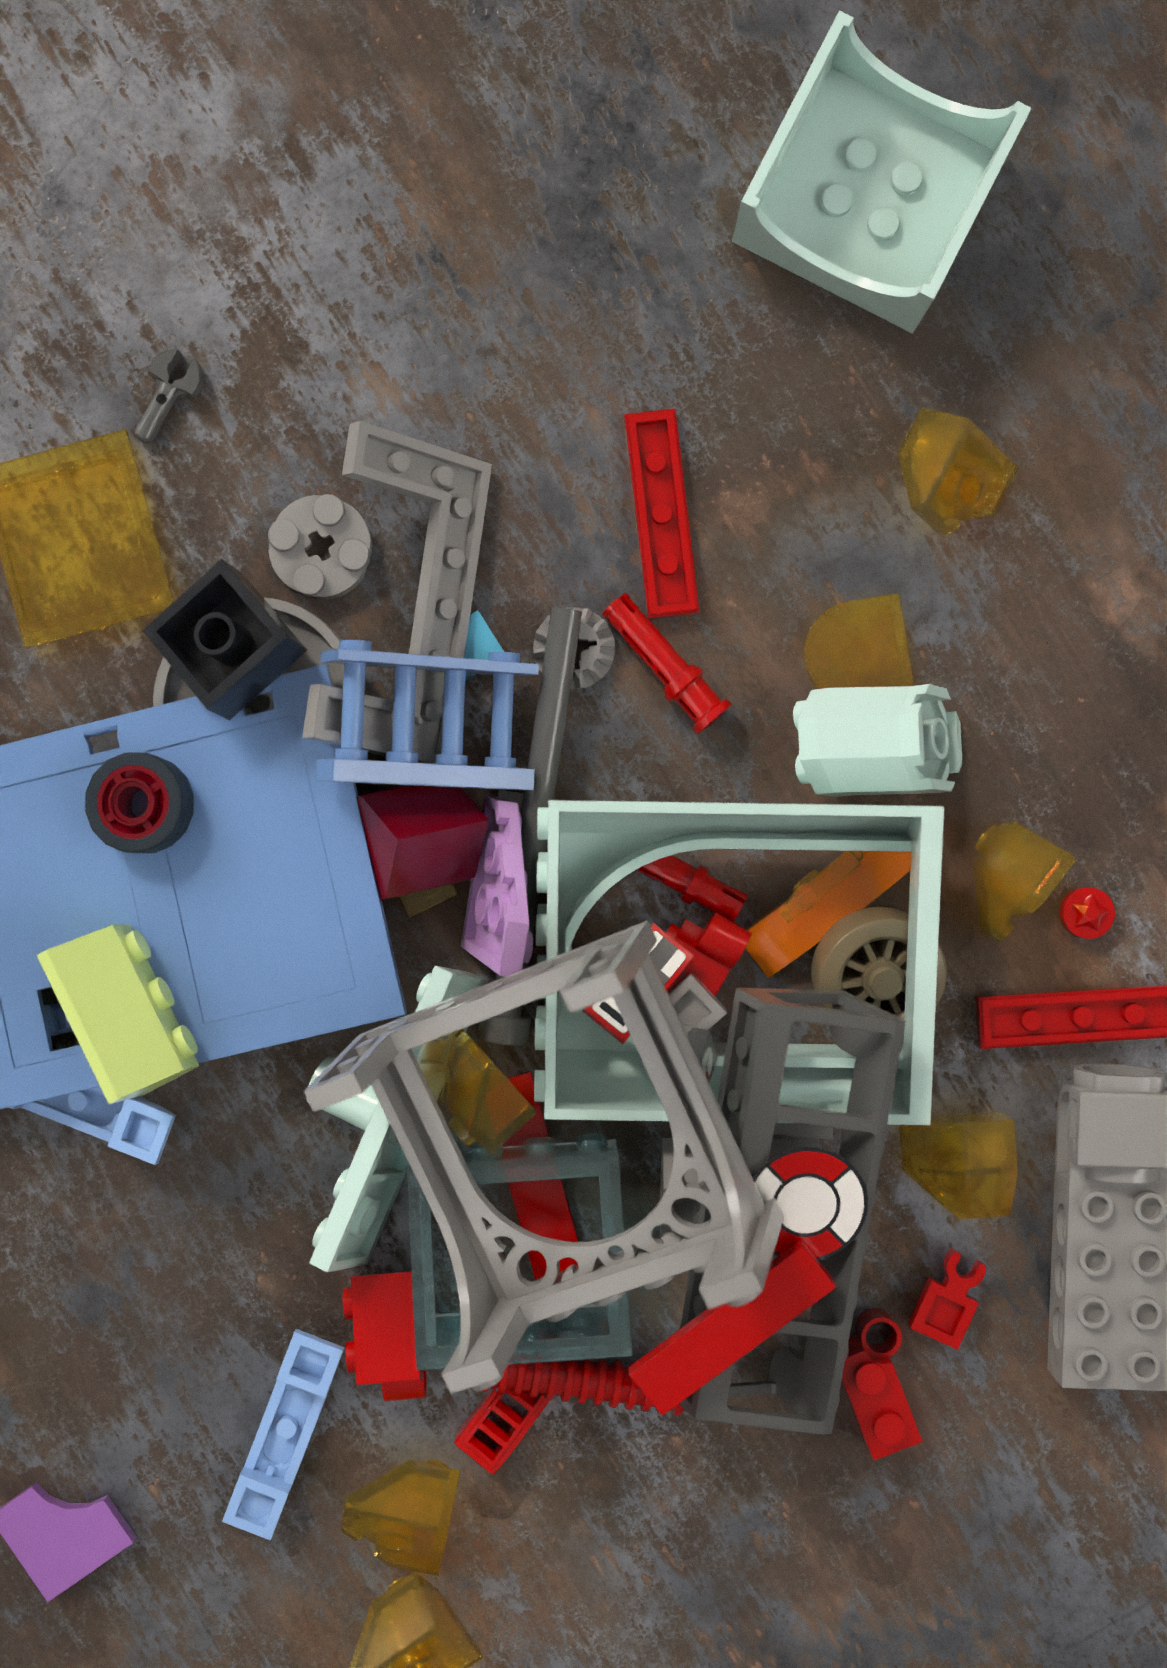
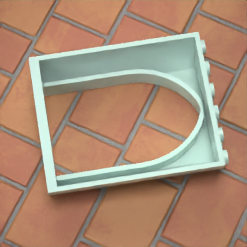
(603, 841)

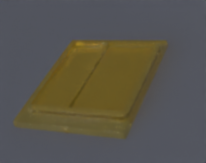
(79, 540)

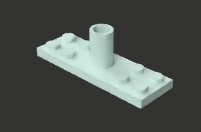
(379, 1165)

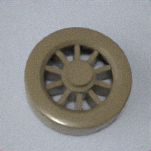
(877, 969)

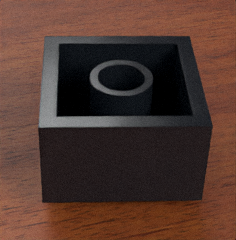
(224, 640)

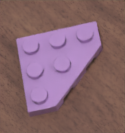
(497, 899)

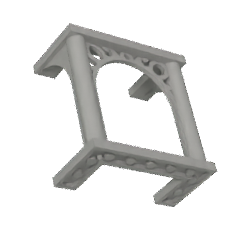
(493, 1295)

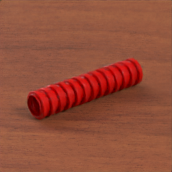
(578, 1380)

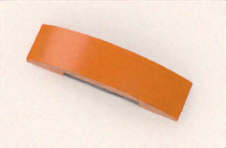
(779, 943)

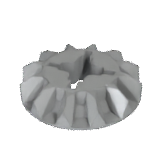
(594, 661)

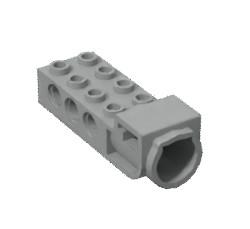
(1110, 1230)

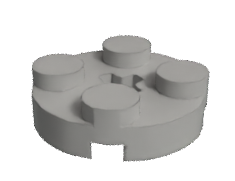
(292, 536)

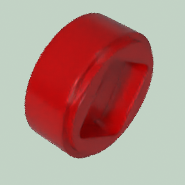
(1087, 912)

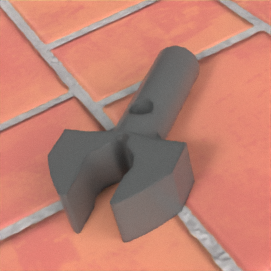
(167, 392)

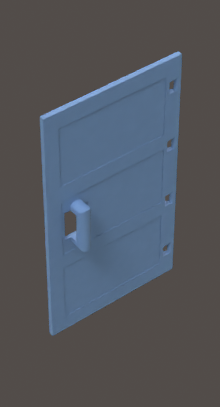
(250, 918)

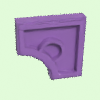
(62, 1539)

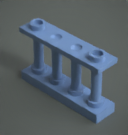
(402, 763)

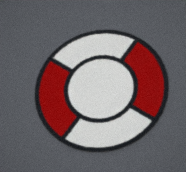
(818, 1198)

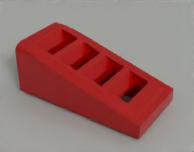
(478, 1449)

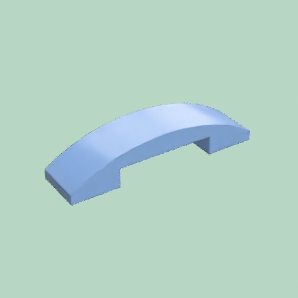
(129, 1126)
(283, 1434)

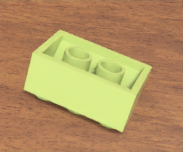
(120, 1011)

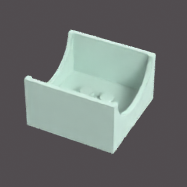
(873, 181)

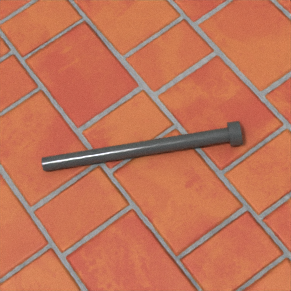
(544, 757)

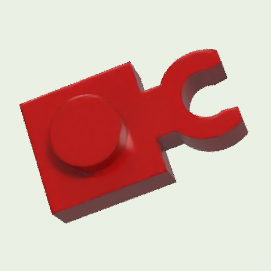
(945, 1307)

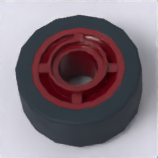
(110, 803)

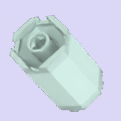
(877, 740)

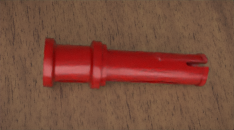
(681, 681)

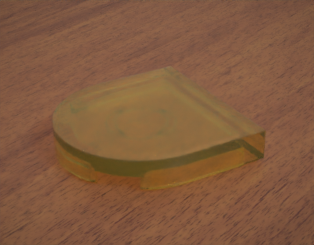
(859, 645)

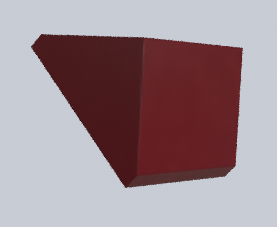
(421, 837)

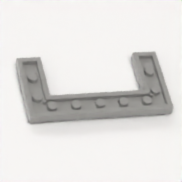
(458, 499)

